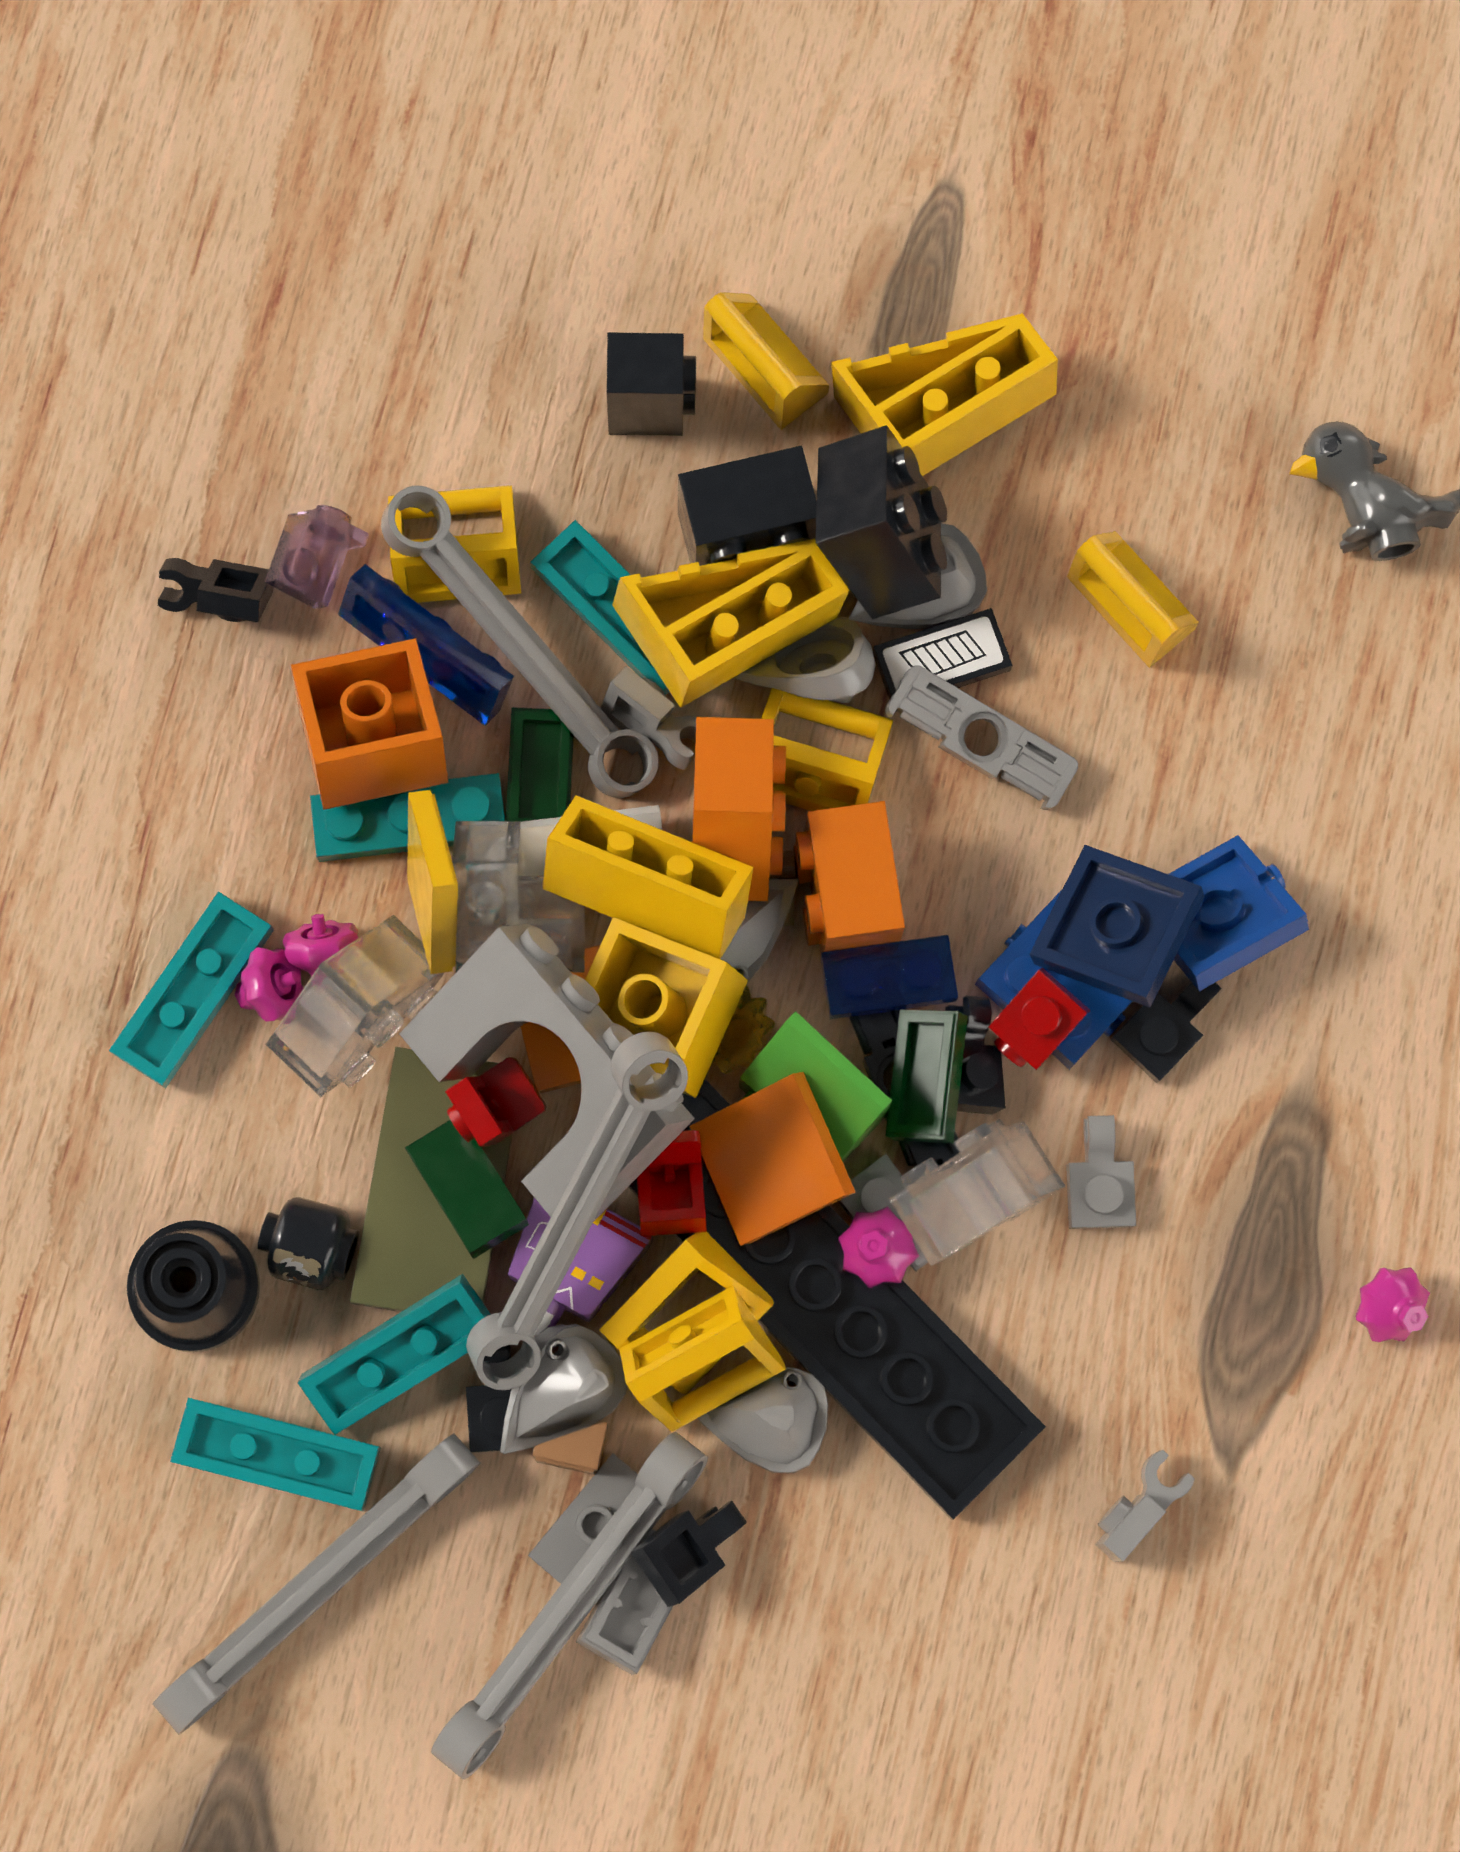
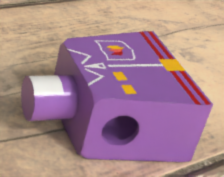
(598, 1269)

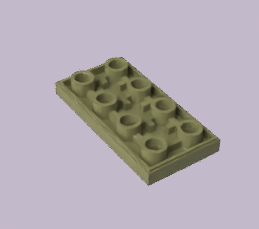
(406, 1236)

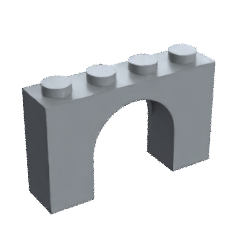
(522, 981)

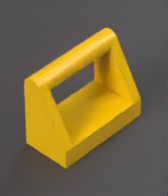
(762, 357)
(493, 552)
(1130, 596)
(823, 778)
(694, 1254)
(691, 1344)

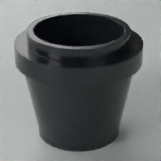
(216, 1305)

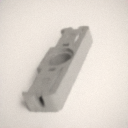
(1019, 755)

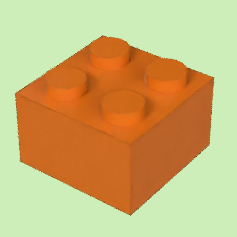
(370, 723)
(736, 795)
(850, 877)

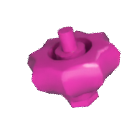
(317, 942)
(269, 984)
(877, 1247)
(1393, 1305)

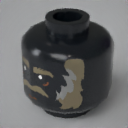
(308, 1243)

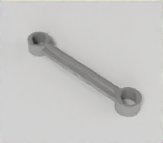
(518, 641)
(576, 1210)
(263, 1631)
(481, 1722)

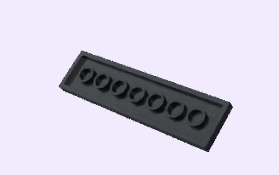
(877, 1351)

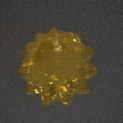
(745, 1034)

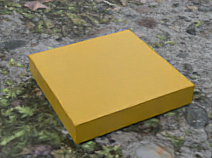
(432, 881)

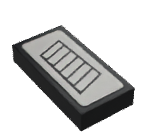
(955, 651)

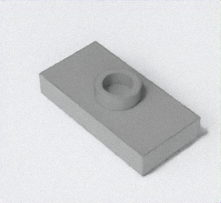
(584, 1519)
(625, 1619)

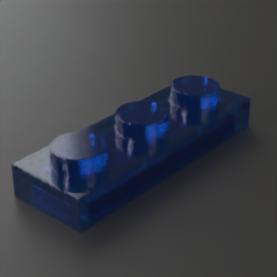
(450, 662)

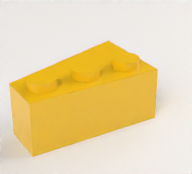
(949, 390)
(729, 614)

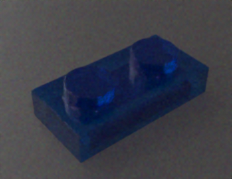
(889, 977)

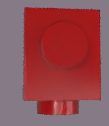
(1037, 1020)
(494, 1103)
(673, 1189)

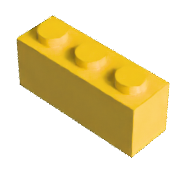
(646, 877)

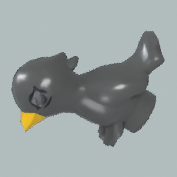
(1379, 508)

